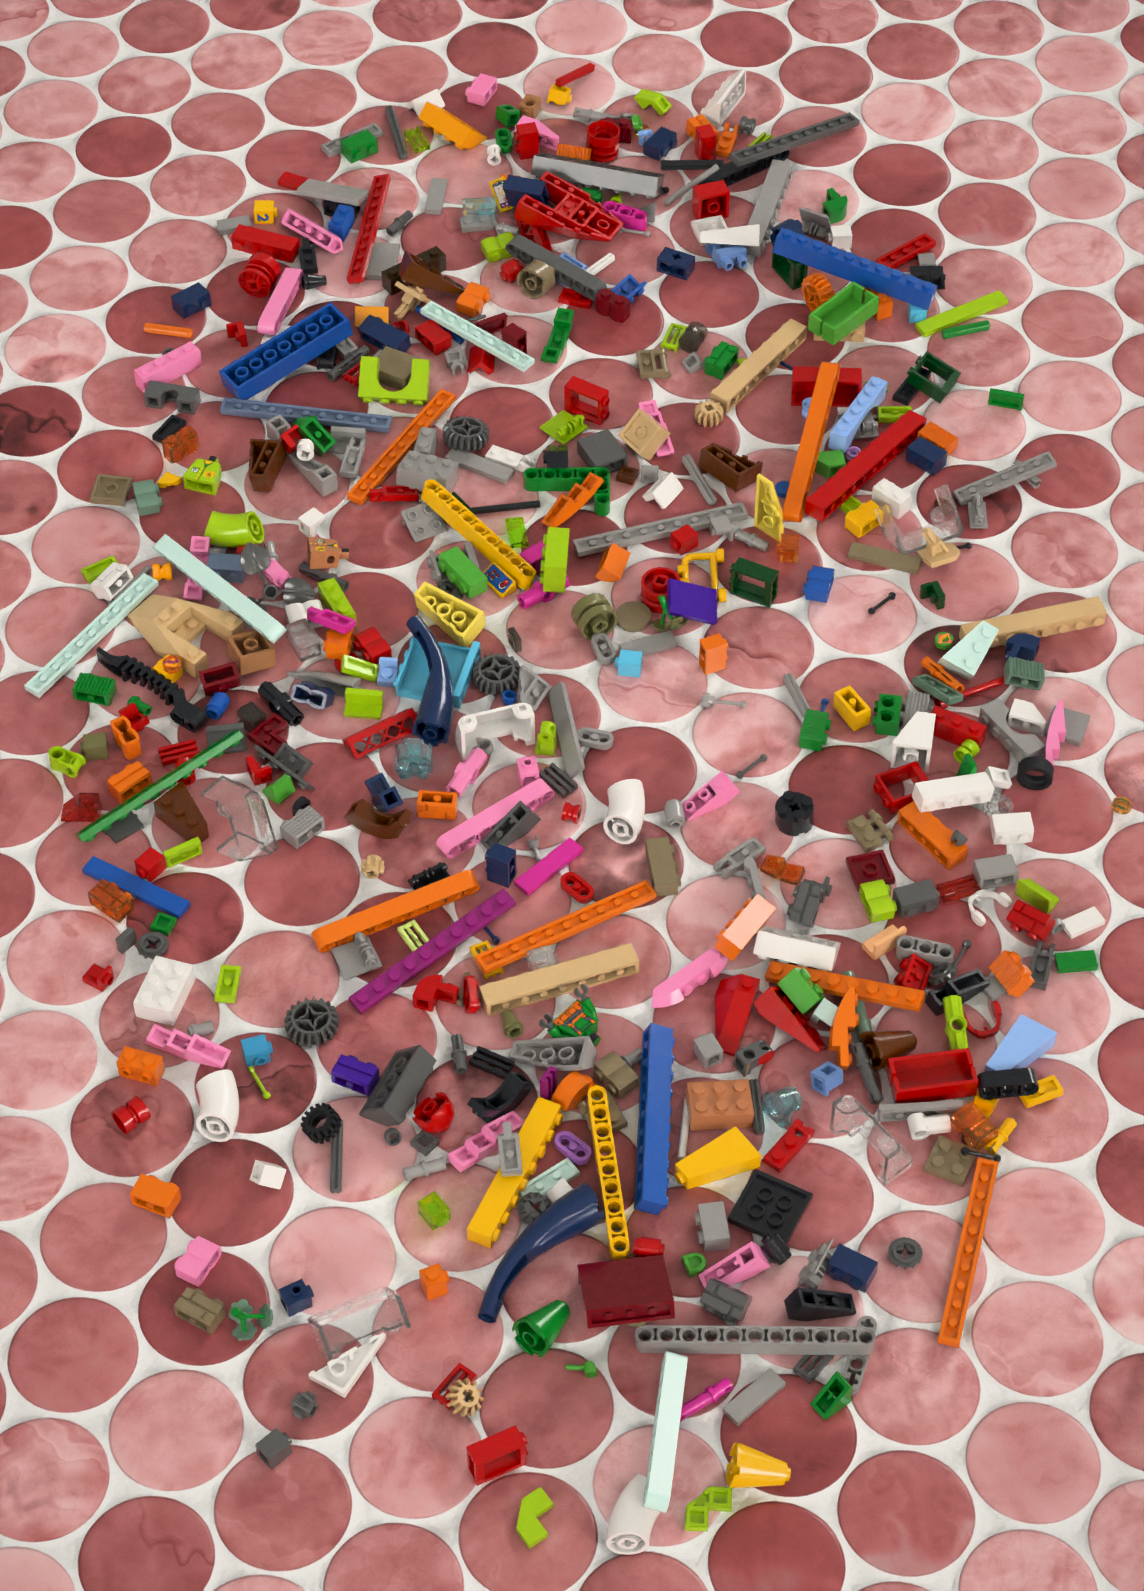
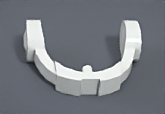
(1002, 898)

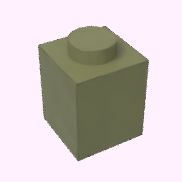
(95, 746)

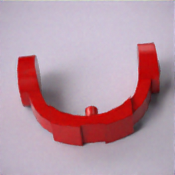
(997, 1012)

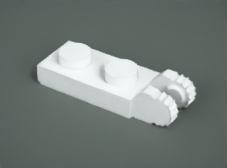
(510, 459)

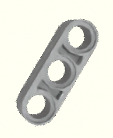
(931, 951)

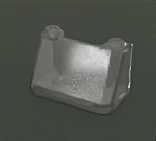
(853, 1117)

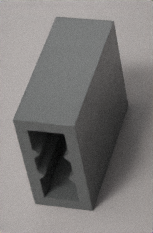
(602, 451)

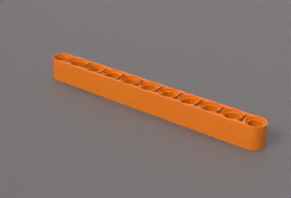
(811, 442)

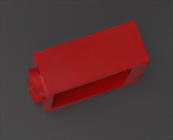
(576, 407)
(883, 780)
(497, 1455)

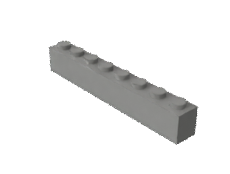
(769, 202)

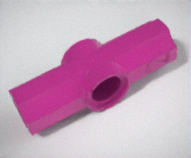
(537, 594)

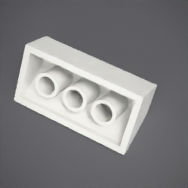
(725, 99)
(796, 948)

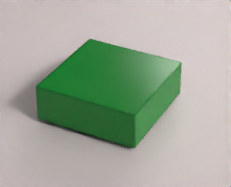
(163, 923)

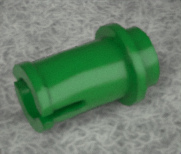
(141, 706)

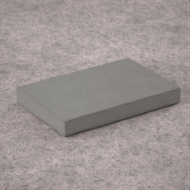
(382, 257)

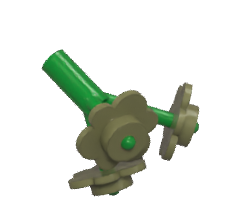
(662, 626)

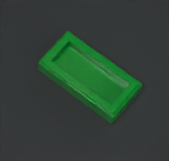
(1006, 399)
(1075, 961)

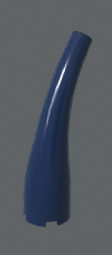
(436, 707)
(559, 1222)

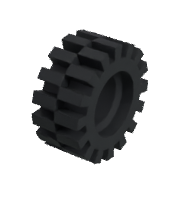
(327, 1129)

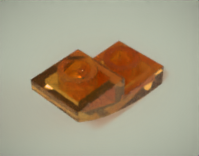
(780, 870)

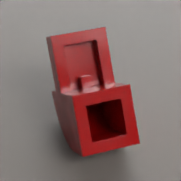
(433, 989)

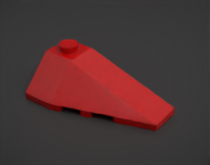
(733, 1010)
(781, 1011)

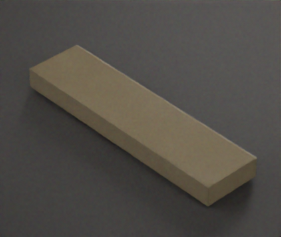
(884, 558)

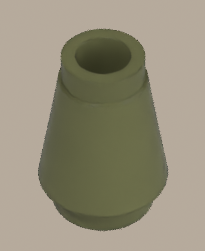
(511, 1025)

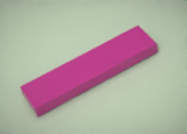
(548, 866)

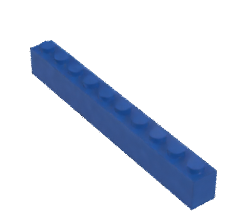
(854, 268)
(653, 1119)

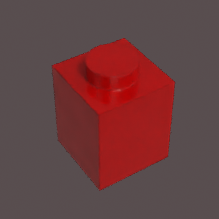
(684, 539)
(150, 864)

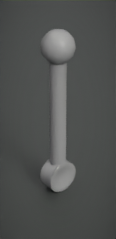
(646, 233)

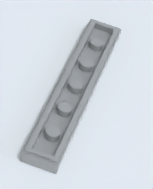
(1005, 478)
(566, 730)

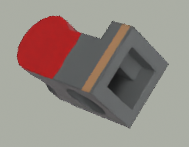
(752, 1056)

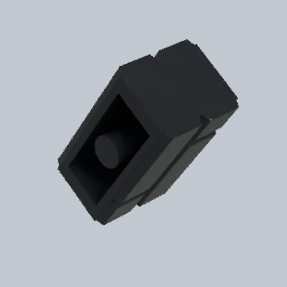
(556, 456)

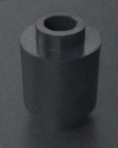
(775, 1248)

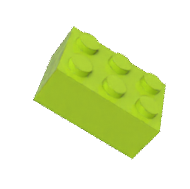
(555, 559)

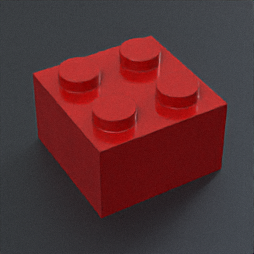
(710, 200)

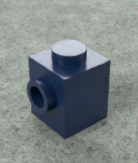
(296, 1297)

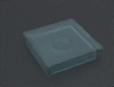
(478, 206)

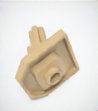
(410, 300)
(937, 551)

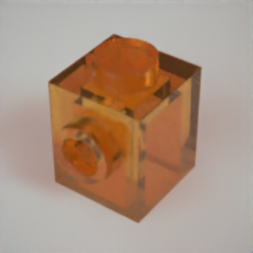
(788, 548)

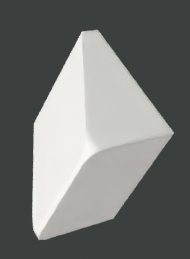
(558, 1190)

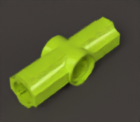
(954, 1015)

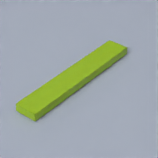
(961, 313)

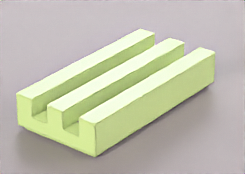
(408, 941)

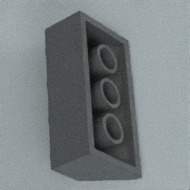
(398, 1086)

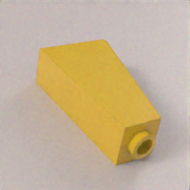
(718, 1160)

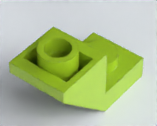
(657, 100)

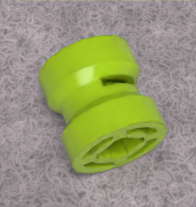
(968, 746)

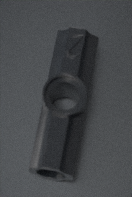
(280, 703)

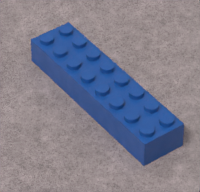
(286, 352)

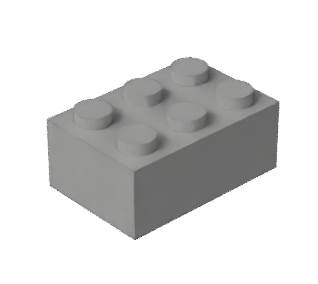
(419, 467)

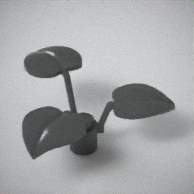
(254, 560)

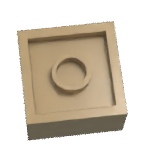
(644, 434)

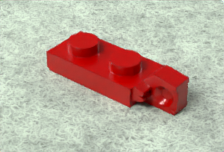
(393, 493)

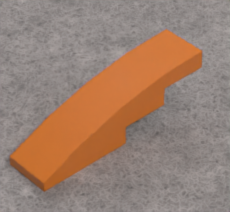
(568, 505)

